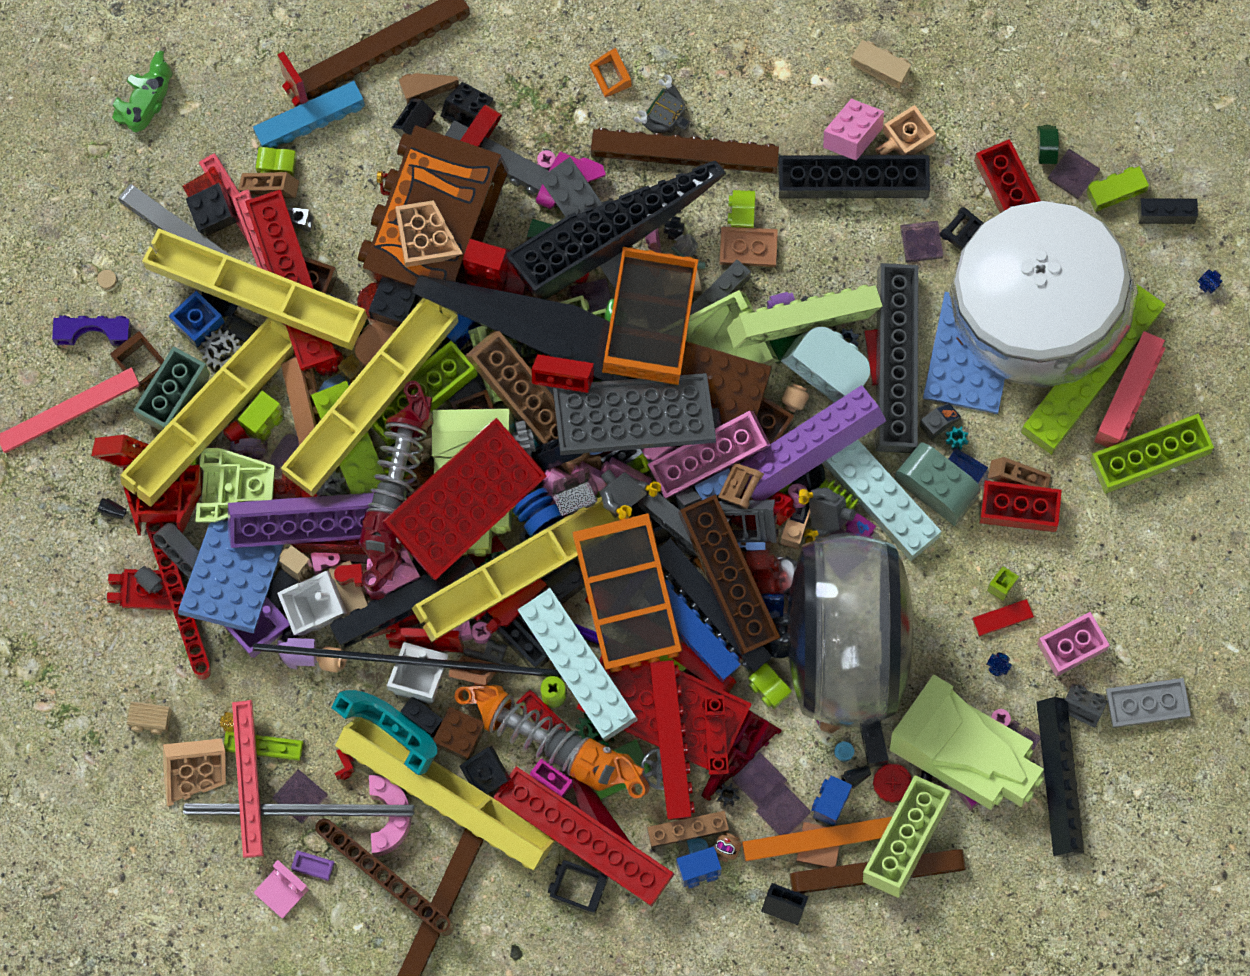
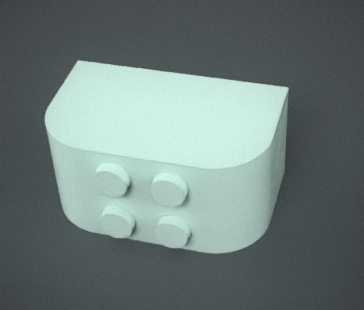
(827, 362)

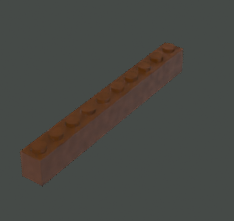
(382, 45)
(684, 151)

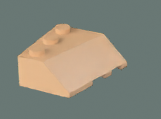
(424, 234)
(193, 768)

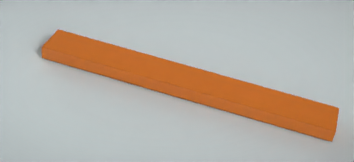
(815, 839)

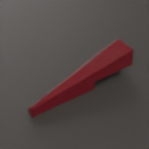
(750, 739)
(592, 805)

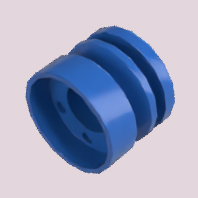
(537, 512)

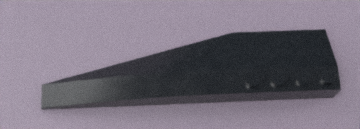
(597, 235)
(537, 323)

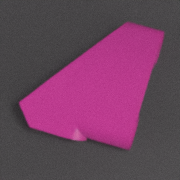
(590, 170)

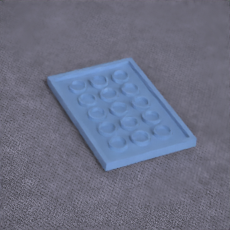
(955, 372)
(229, 582)

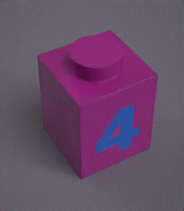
(860, 525)

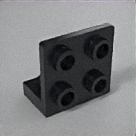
(464, 104)

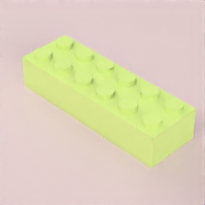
(906, 836)

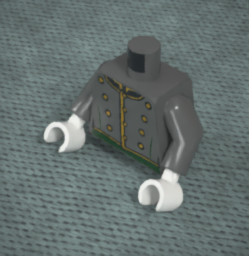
(665, 111)

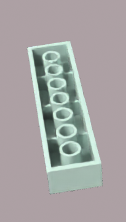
(883, 499)
(577, 665)

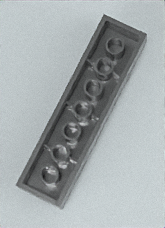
(573, 195)

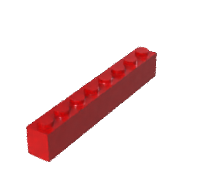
(671, 741)

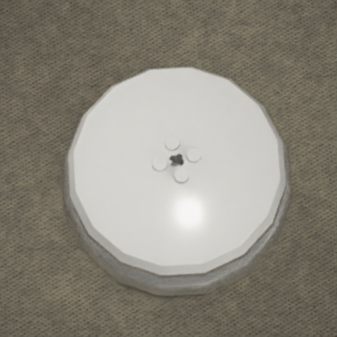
(1043, 294)

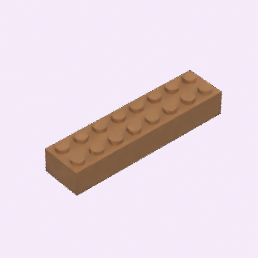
(512, 383)

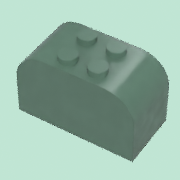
(171, 388)
(938, 483)

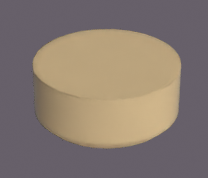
(106, 279)

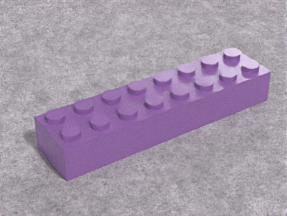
(814, 442)
(297, 520)

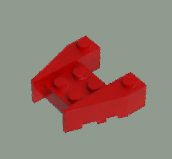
(175, 503)

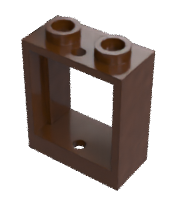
(131, 346)

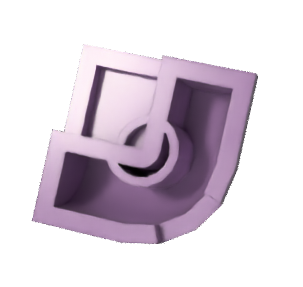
(293, 660)

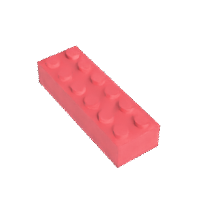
(1130, 390)

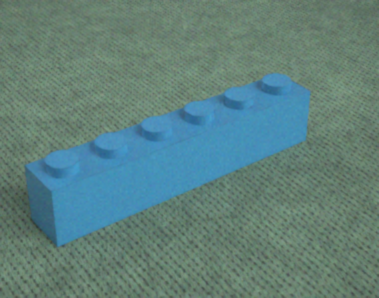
(309, 116)

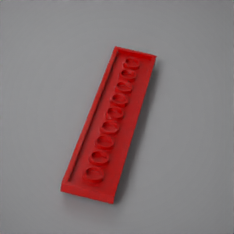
(285, 258)
(584, 836)

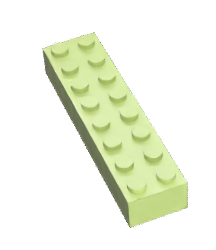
(804, 316)

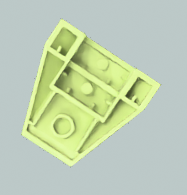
(231, 479)

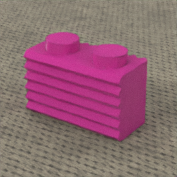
(551, 778)

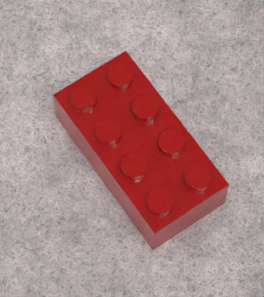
(1005, 176)
(485, 265)
(1020, 506)

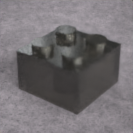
(575, 492)

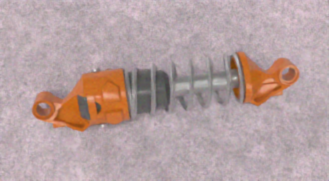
(583, 758)

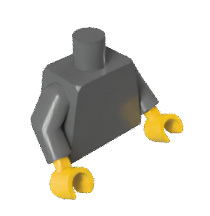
(624, 492)
(827, 511)

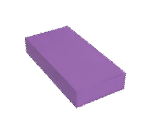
(312, 865)

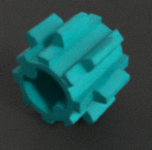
(957, 432)

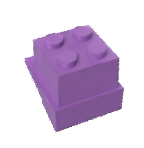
(268, 629)

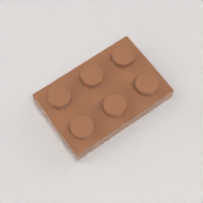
(749, 246)

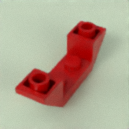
(716, 734)

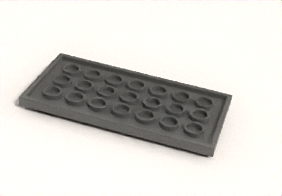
(634, 415)

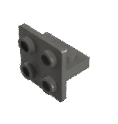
(1085, 705)

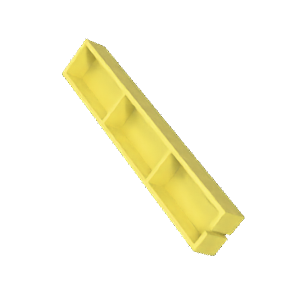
(255, 289)
(369, 395)
(208, 412)
(507, 573)
(446, 793)

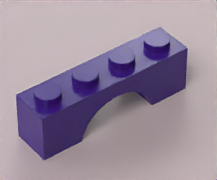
(68, 330)

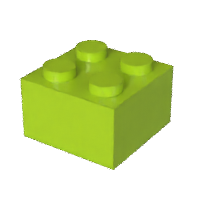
(261, 417)

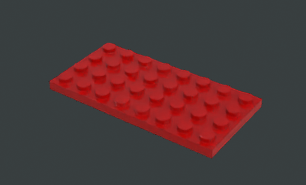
(464, 498)
(637, 691)

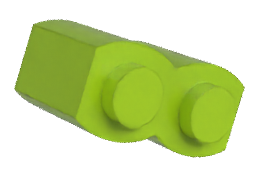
(275, 160)
(742, 209)
(769, 686)

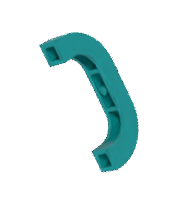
(367, 706)

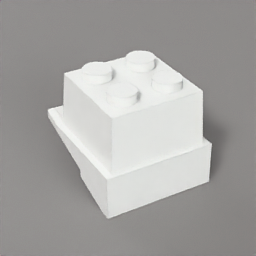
(312, 604)
(416, 680)

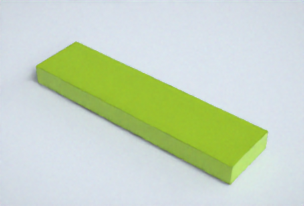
(270, 746)

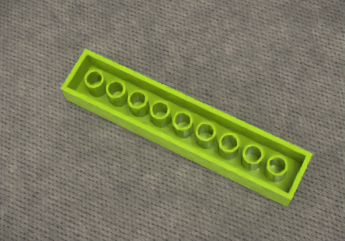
(1070, 400)

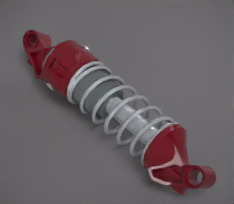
(376, 538)

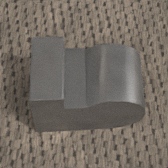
(301, 218)

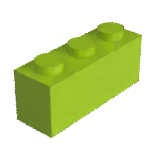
(1117, 188)

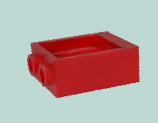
(117, 449)

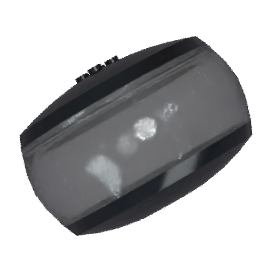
(849, 629)

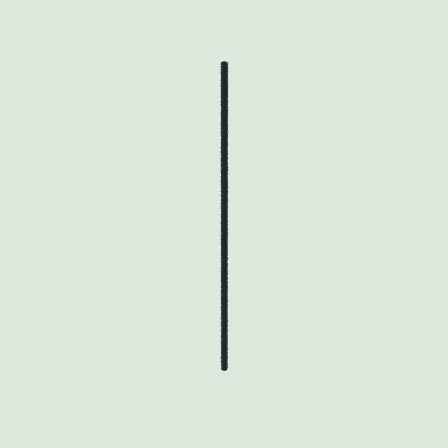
(405, 660)

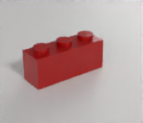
(562, 373)

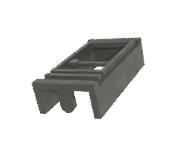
(764, 517)

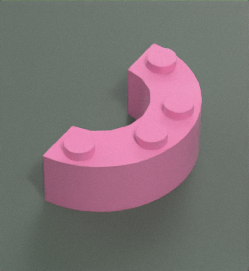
(397, 827)

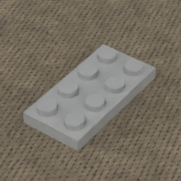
(1148, 703)

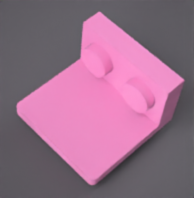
(281, 890)

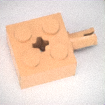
(907, 144)

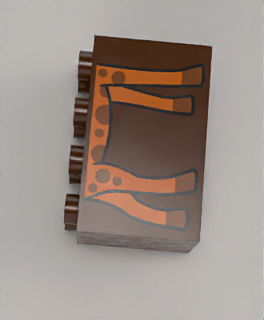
(462, 183)

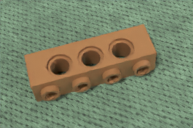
(687, 829)

